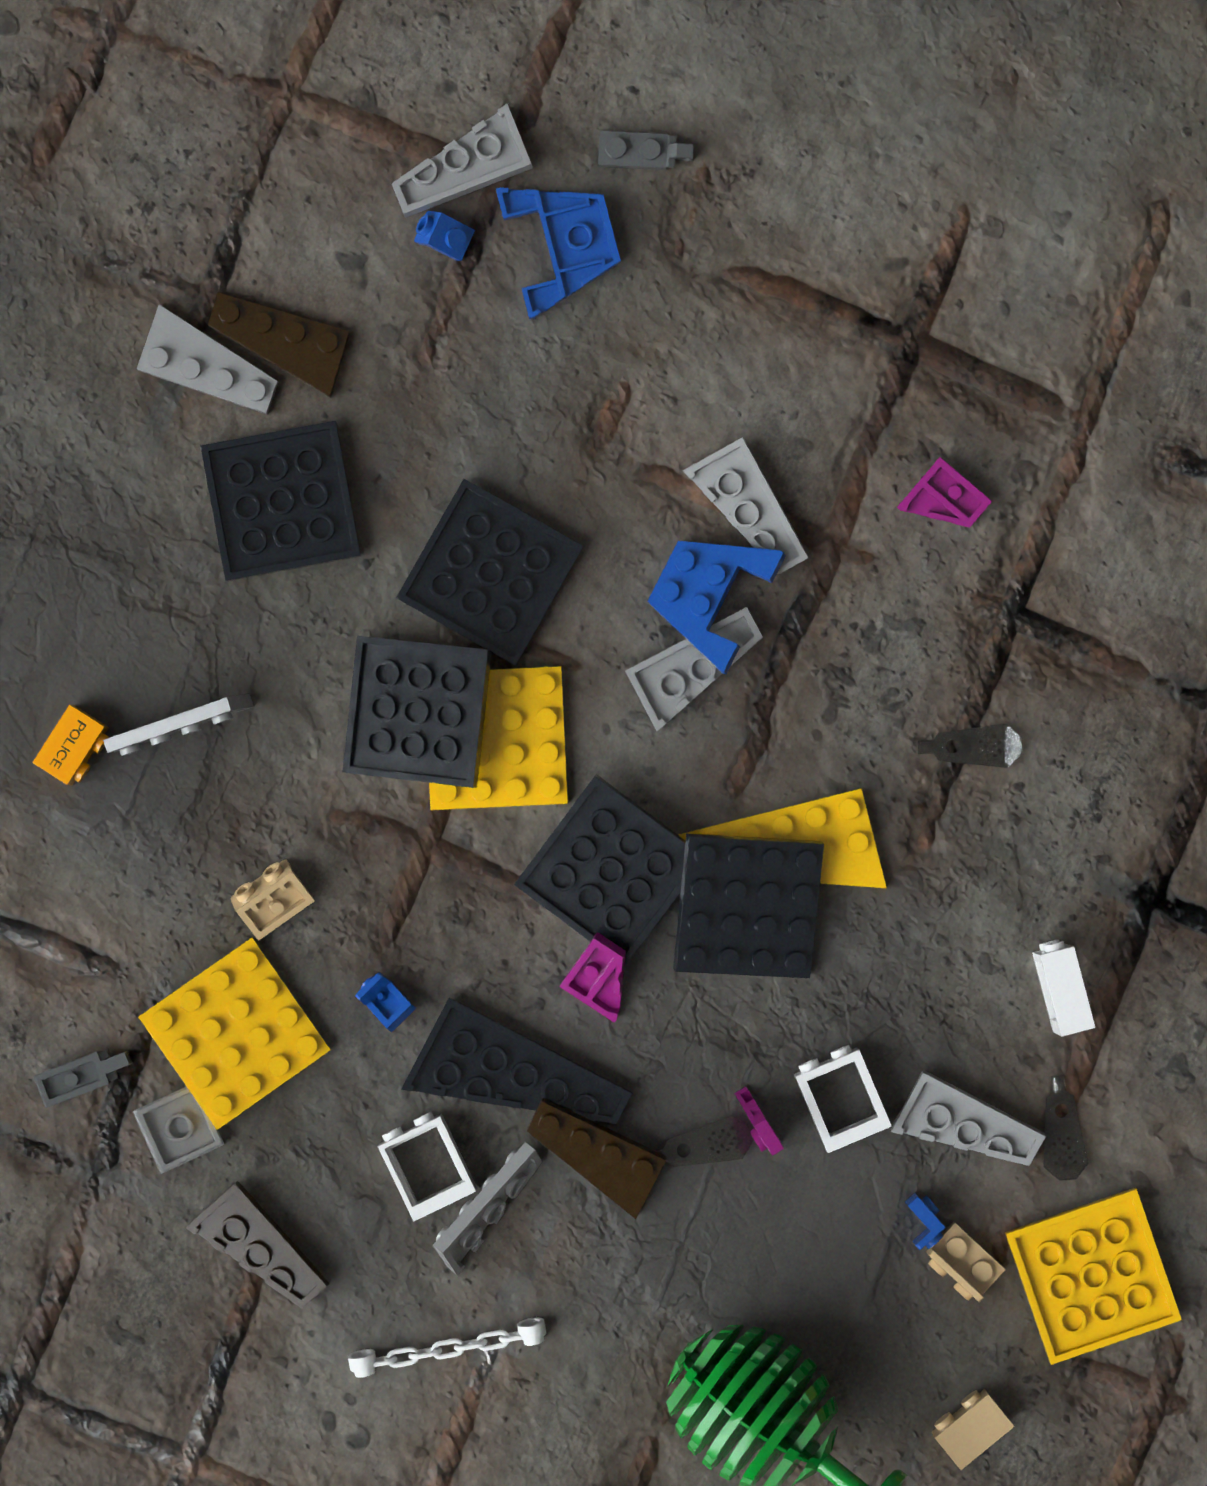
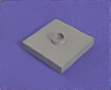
(176, 1129)

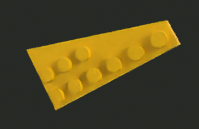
(836, 821)

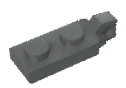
(641, 150)
(79, 1076)

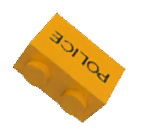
(71, 745)

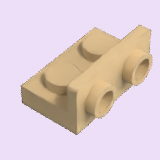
(271, 899)
(964, 1262)

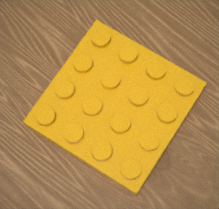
(520, 744)
(234, 1033)
(1093, 1276)

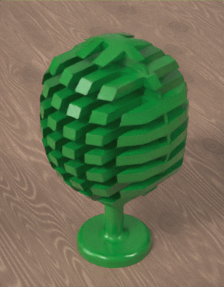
(737, 1394)

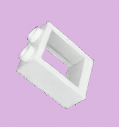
(1063, 988)
(855, 1131)
(441, 1198)

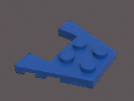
(576, 237)
(697, 585)

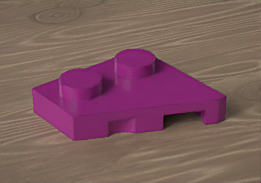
(946, 496)
(598, 977)
(762, 1132)

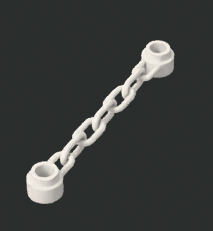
(364, 1361)

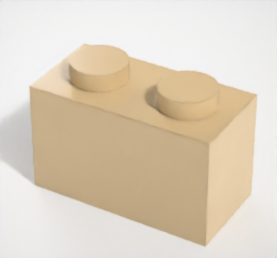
(971, 1428)

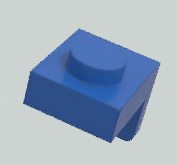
(443, 234)
(385, 1001)
(926, 1212)

